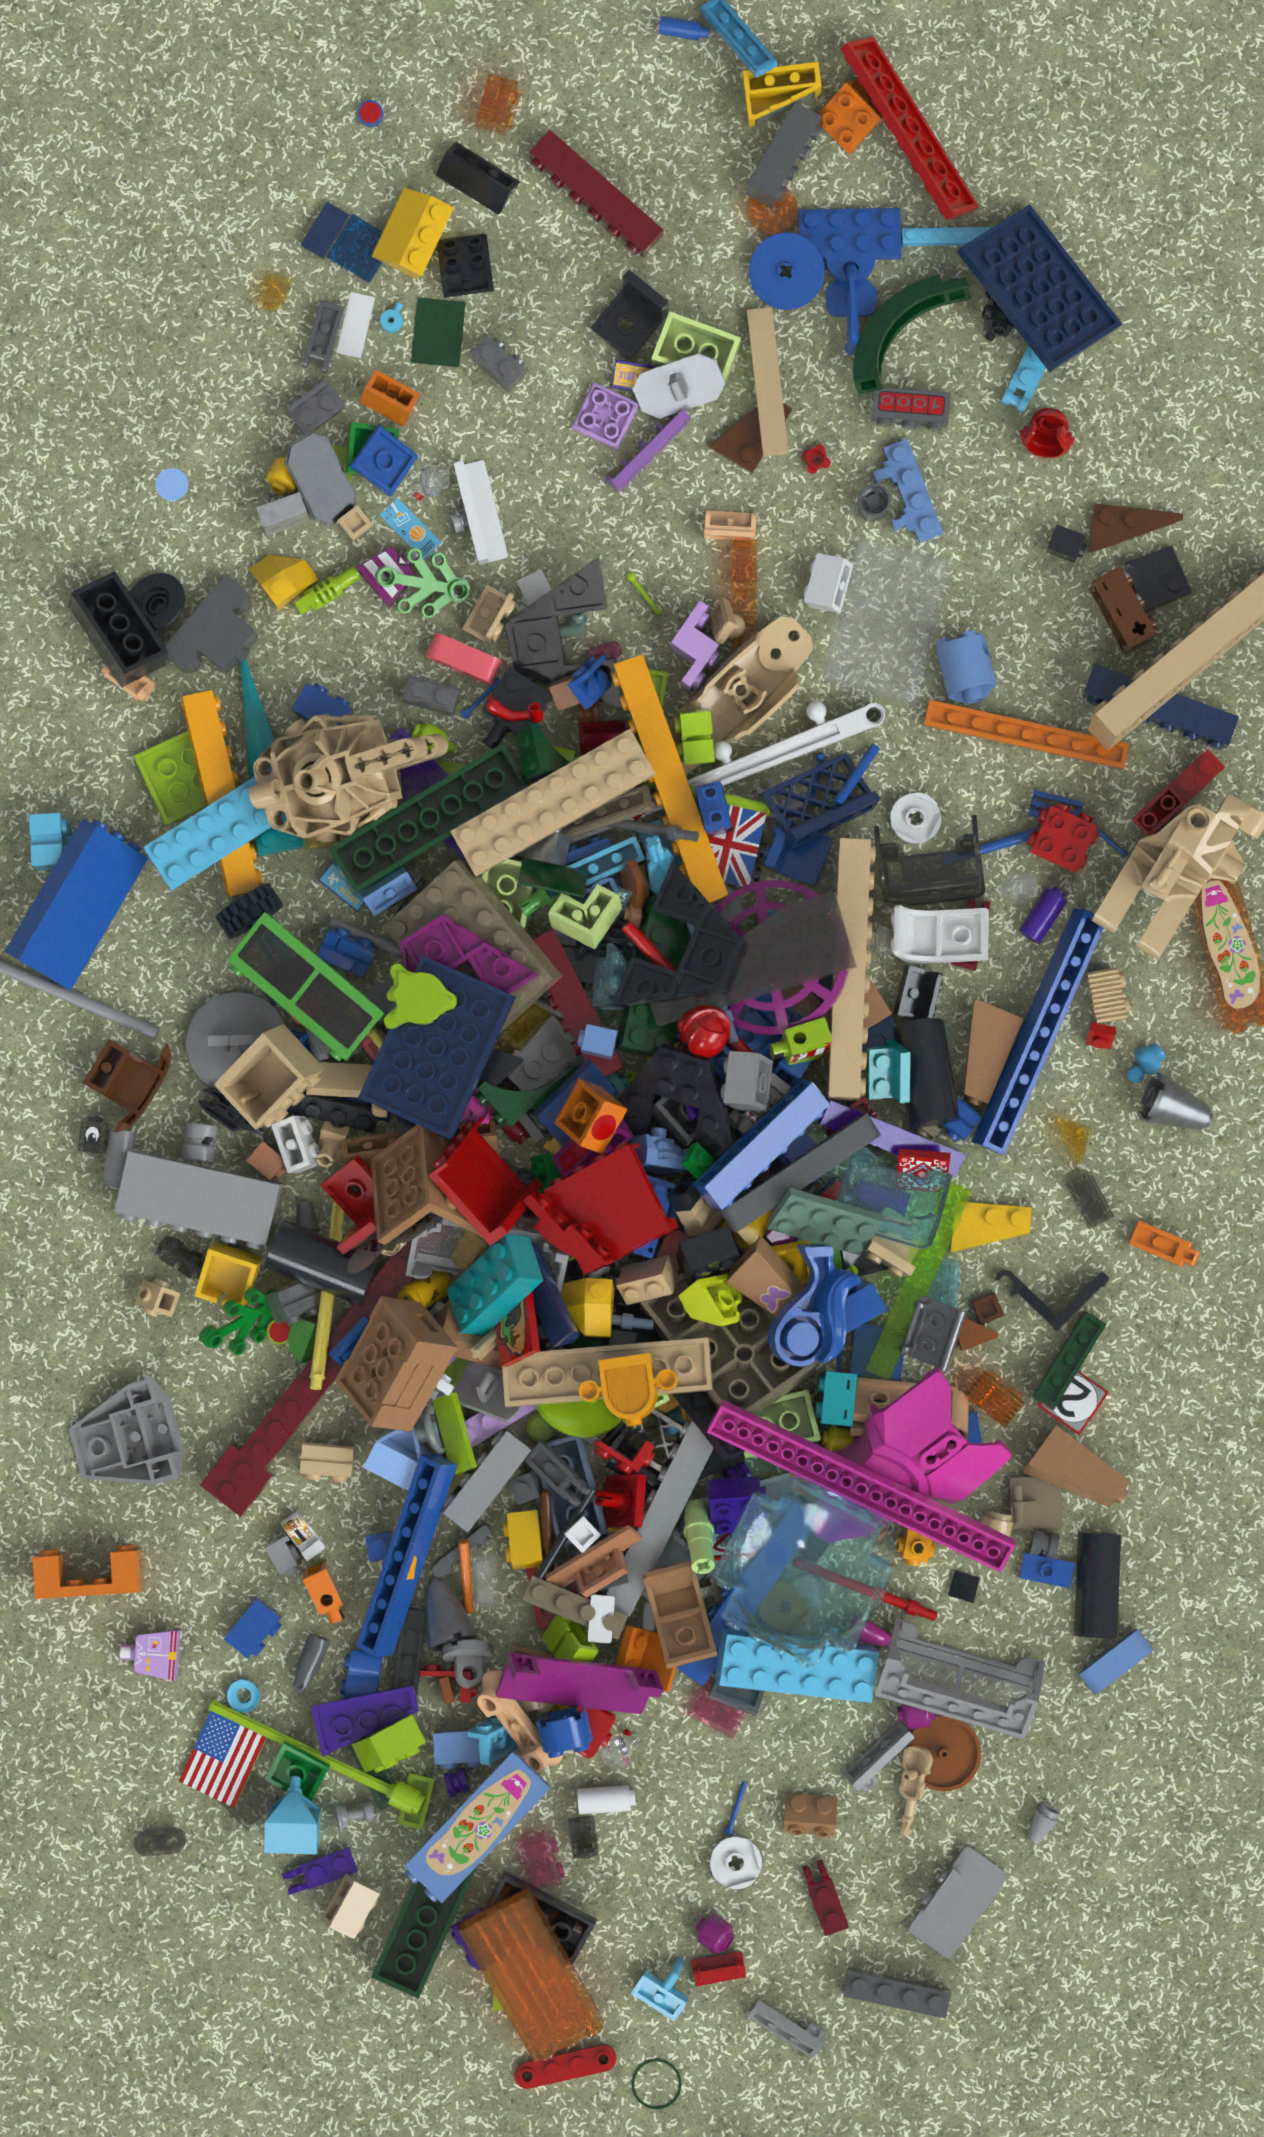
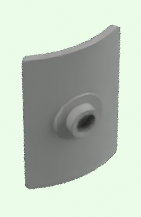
(483, 1391)

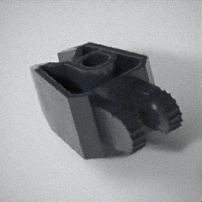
(226, 1113)

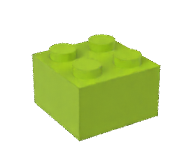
(389, 1745)

